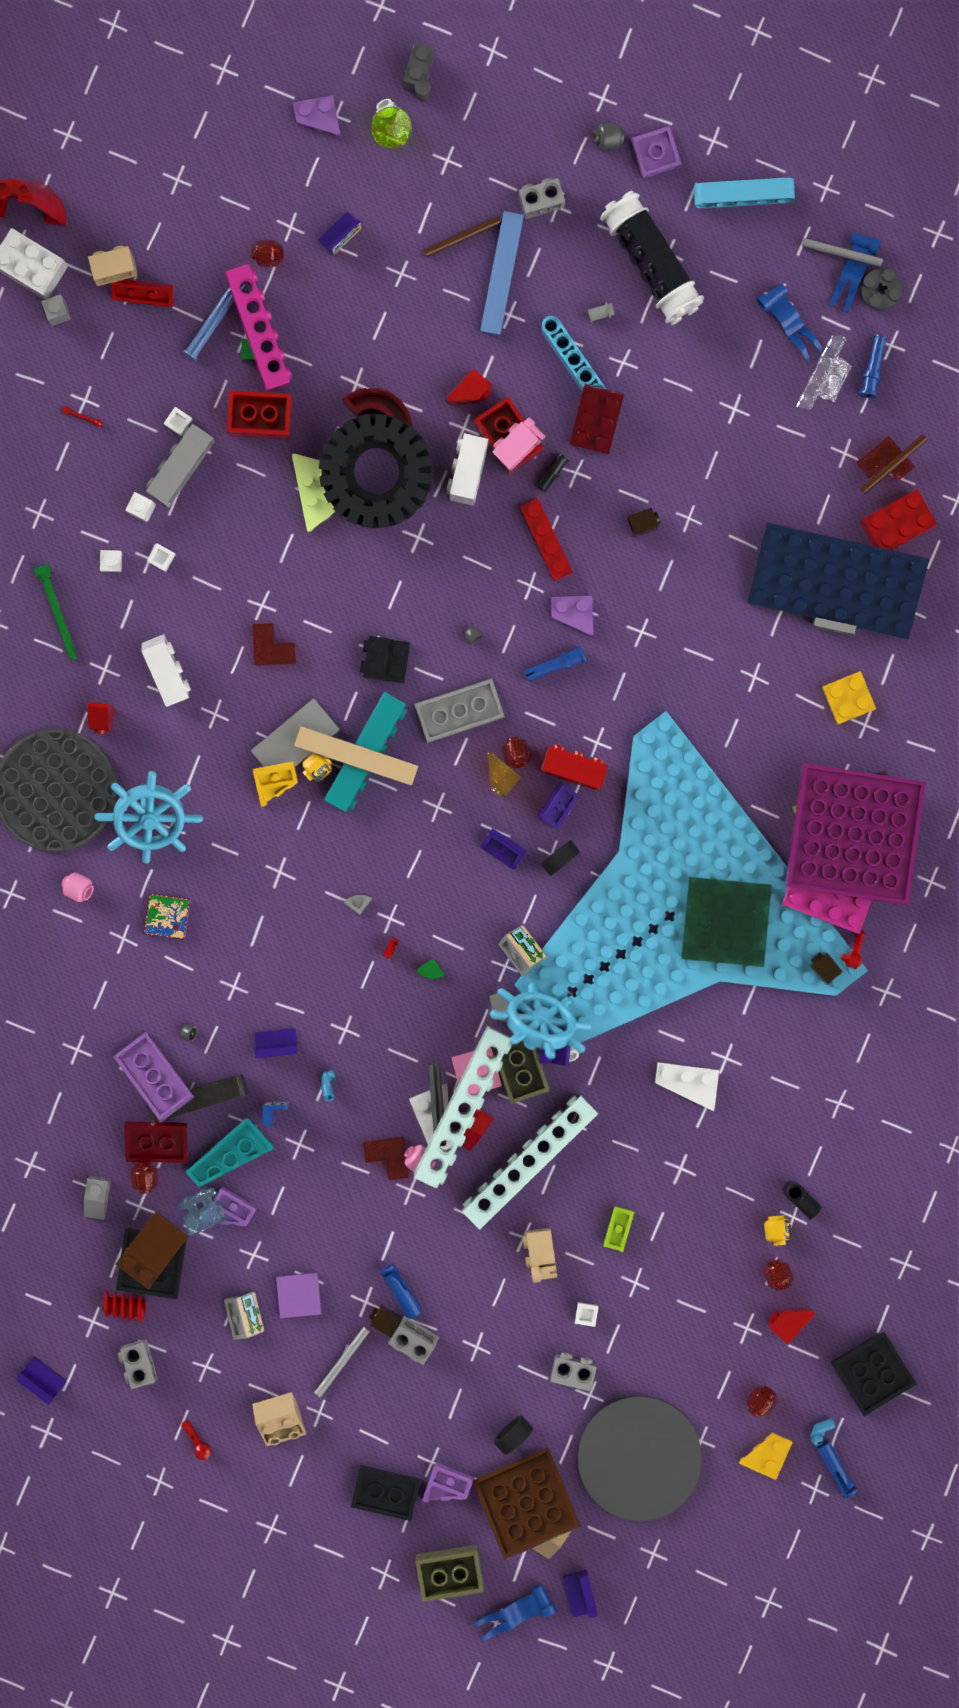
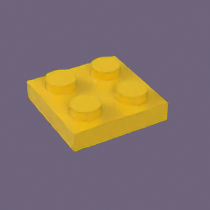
(848, 697)

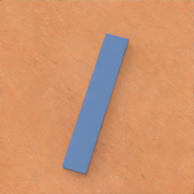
(502, 273)

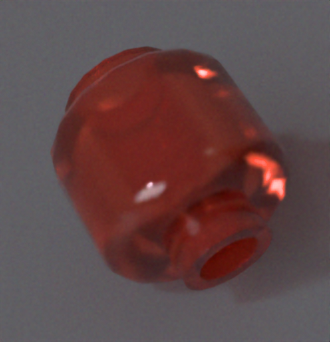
(268, 253)
(516, 752)
(144, 1177)
(778, 1275)
(761, 1401)

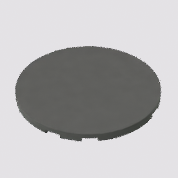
(54, 789)
(639, 1458)

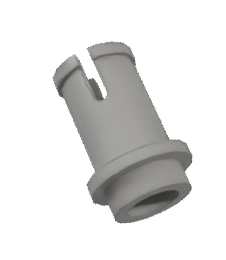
(601, 312)

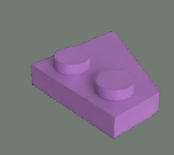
(318, 114)
(574, 612)
(235, 1208)
(447, 1484)

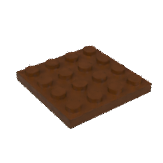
(526, 1503)

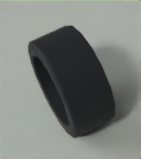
(560, 858)
(513, 1435)

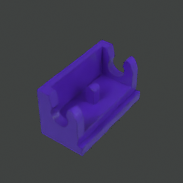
(558, 806)
(503, 849)

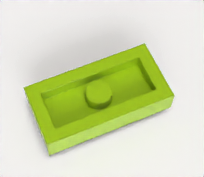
(618, 1228)

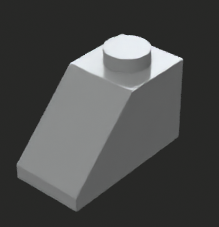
(96, 1197)

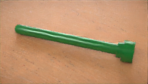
(43, 573)

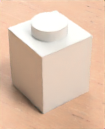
(140, 507)

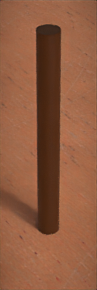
(462, 236)
(893, 464)

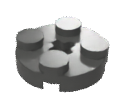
(887, 279)

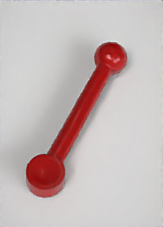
(66, 410)

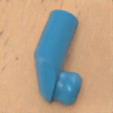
(326, 1086)
(819, 1431)

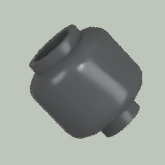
(608, 136)

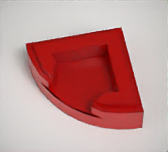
(391, 947)

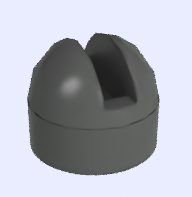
(473, 634)
(189, 1032)

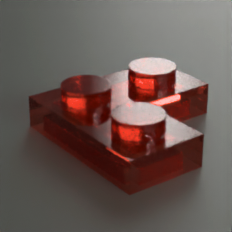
(883, 455)
(266, 650)
(390, 1150)

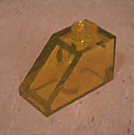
(501, 776)

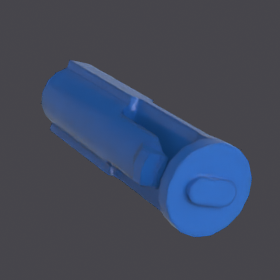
(401, 1291)
(836, 1469)

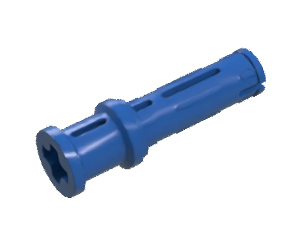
(872, 376)
(565, 661)

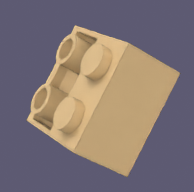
(112, 265)
(278, 1419)

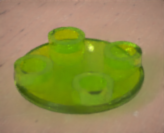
(391, 127)

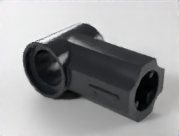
(802, 1200)

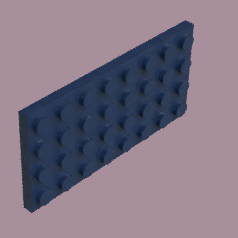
(838, 580)

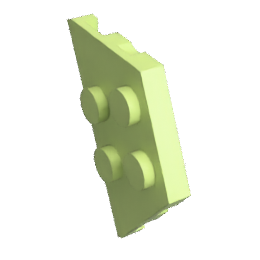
(313, 501)

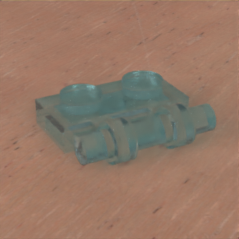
(205, 1217)

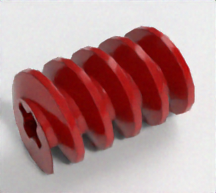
(124, 1307)

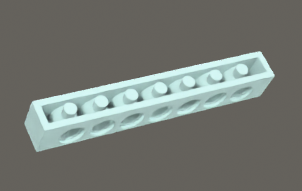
(436, 1176)
(481, 1216)

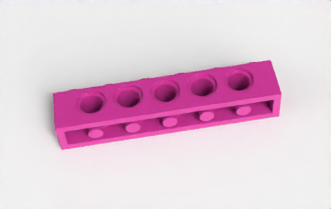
(235, 279)

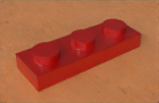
(143, 292)

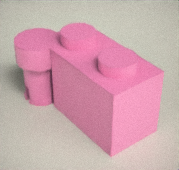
(518, 443)

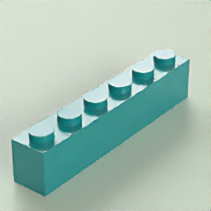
(373, 737)

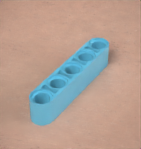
(744, 192)
(571, 350)

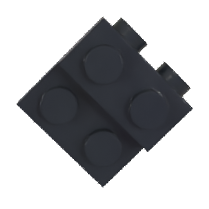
(385, 659)

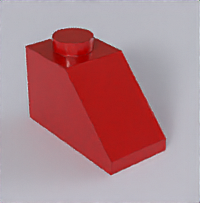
(470, 390)
(100, 717)
(480, 1125)
(789, 1322)

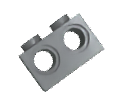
(544, 203)
(416, 1337)
(143, 1363)
(571, 1377)

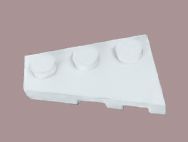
(690, 1082)
(423, 1111)

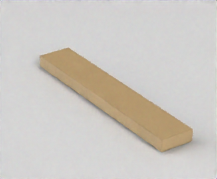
(356, 756)

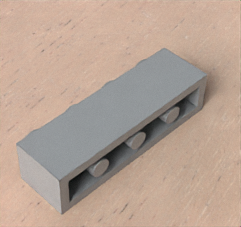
(180, 465)

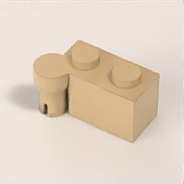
(541, 1254)

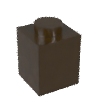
(643, 522)
(825, 967)
(385, 1320)

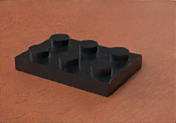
(385, 1492)

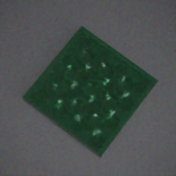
(726, 921)

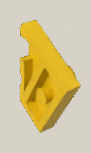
(274, 780)
(768, 1456)

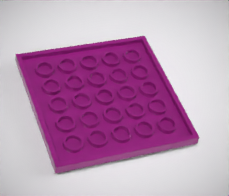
(855, 834)

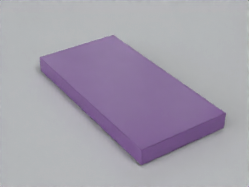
(153, 1076)

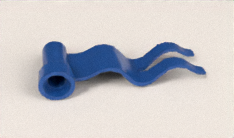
(855, 269)
(788, 318)
(519, 1611)

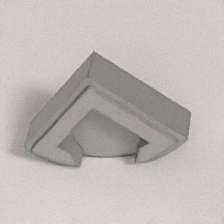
(358, 903)

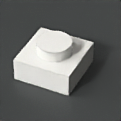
(178, 421)
(161, 557)
(110, 561)
(586, 1314)

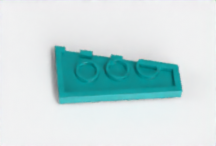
(234, 1150)

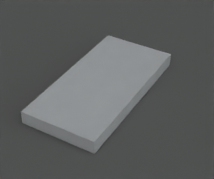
(459, 710)
(279, 745)

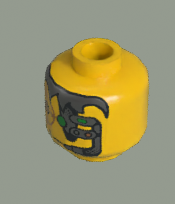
(317, 767)
(778, 1230)

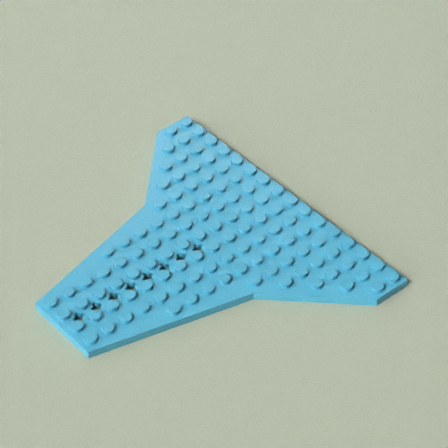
(675, 828)

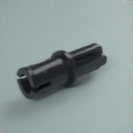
(552, 472)

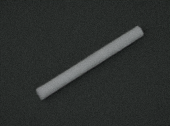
(842, 252)
(342, 1361)

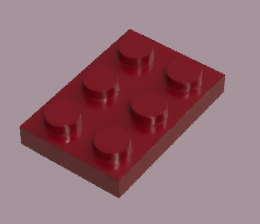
(596, 418)
(156, 1142)

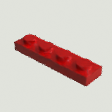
(546, 539)

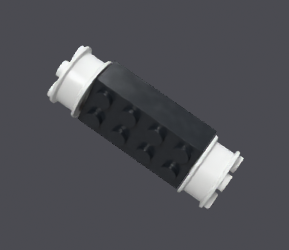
(653, 257)

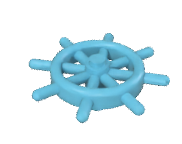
(148, 817)
(540, 1021)

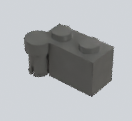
(418, 71)

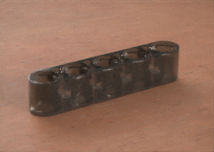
(210, 1095)

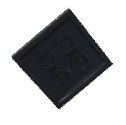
(167, 1283)
(873, 1373)

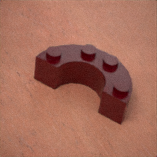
(376, 401)

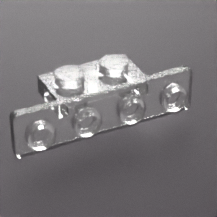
(827, 376)

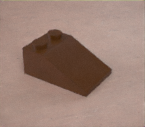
(152, 1250)

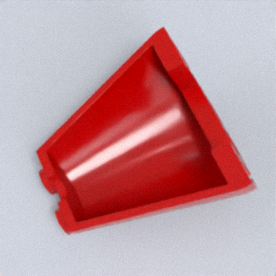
(36, 194)

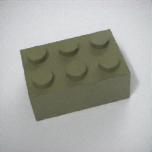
(522, 1073)
(449, 1573)

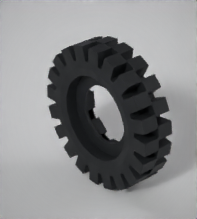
(339, 466)

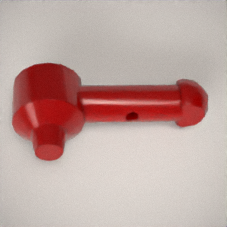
(853, 958)
(202, 1450)

